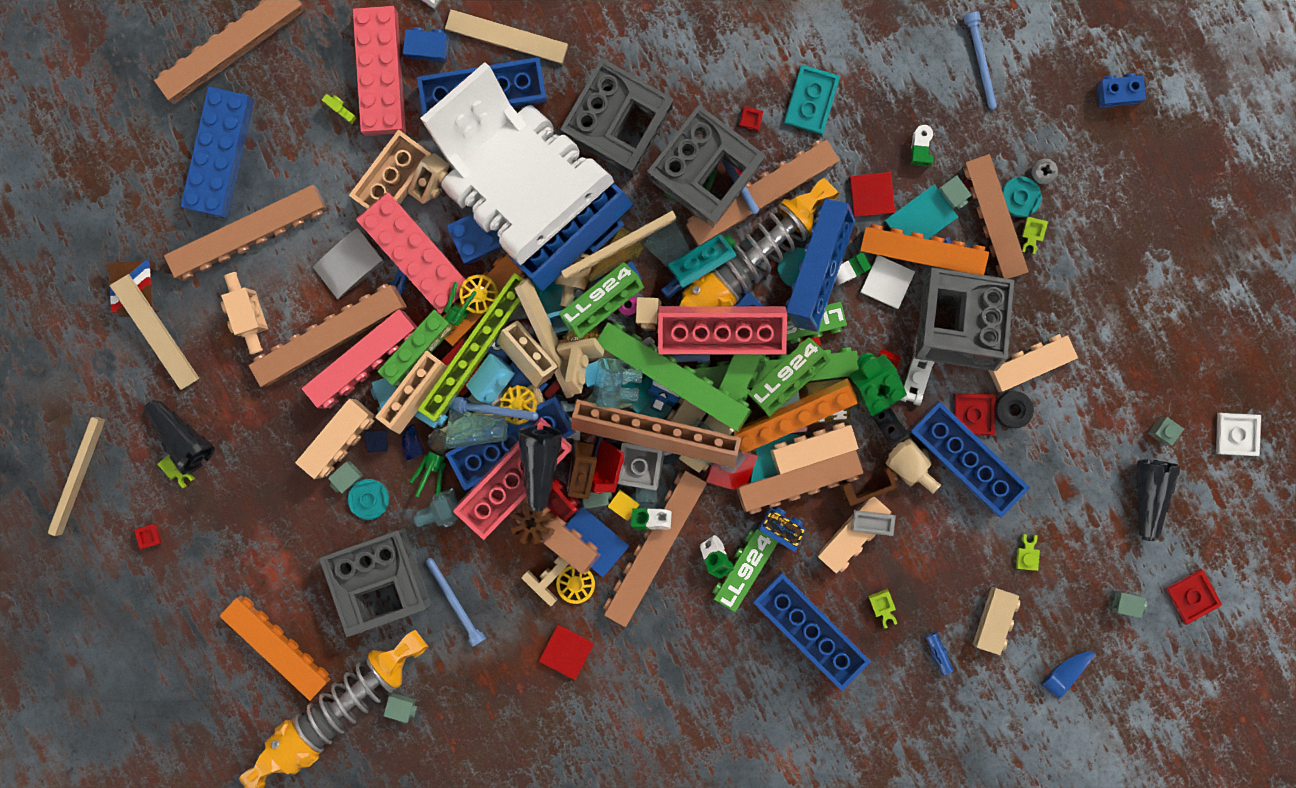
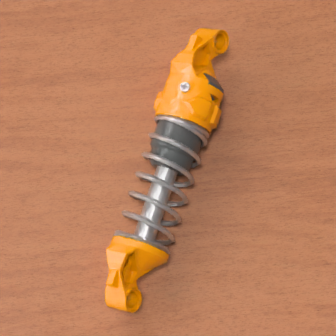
(733, 277)
(302, 738)

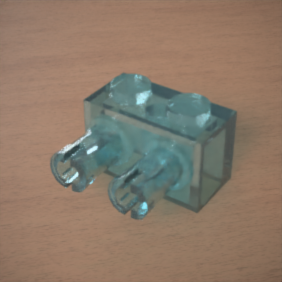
(608, 383)
(440, 510)

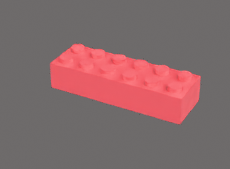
(379, 70)
(412, 250)
(722, 329)
(359, 361)
(498, 490)

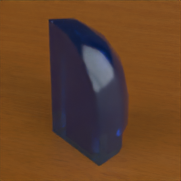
(411, 443)

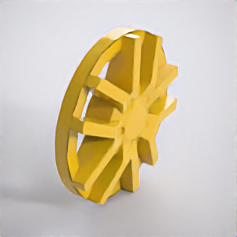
(481, 294)
(518, 402)
(575, 585)

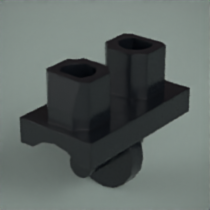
(891, 427)

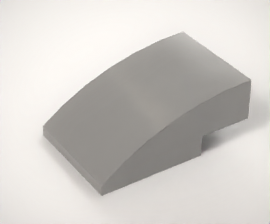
(348, 263)
(641, 466)

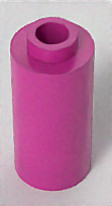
(631, 312)

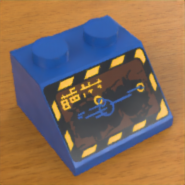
(782, 528)

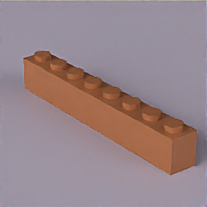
(226, 47)
(769, 189)
(246, 232)
(327, 336)
(656, 433)
(654, 550)

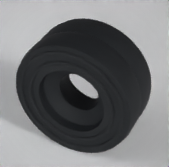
(1025, 406)

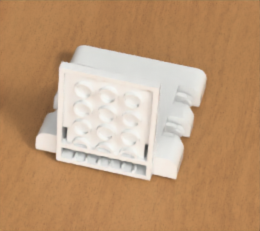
(510, 165)

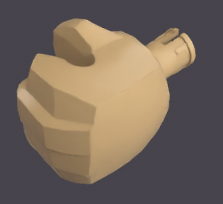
(571, 285)
(912, 464)

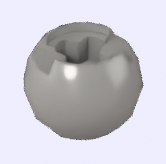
(1038, 174)

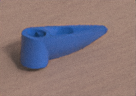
(1066, 674)

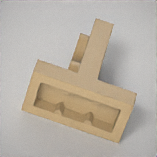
(577, 355)
(547, 577)

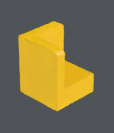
(623, 504)

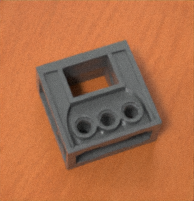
(617, 104)
(707, 153)
(980, 320)
(349, 586)

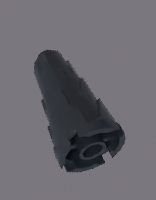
(179, 439)
(539, 462)
(1155, 489)

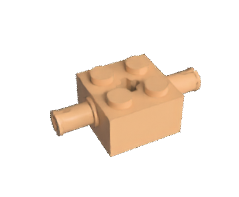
(243, 312)

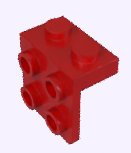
(607, 468)
(560, 502)

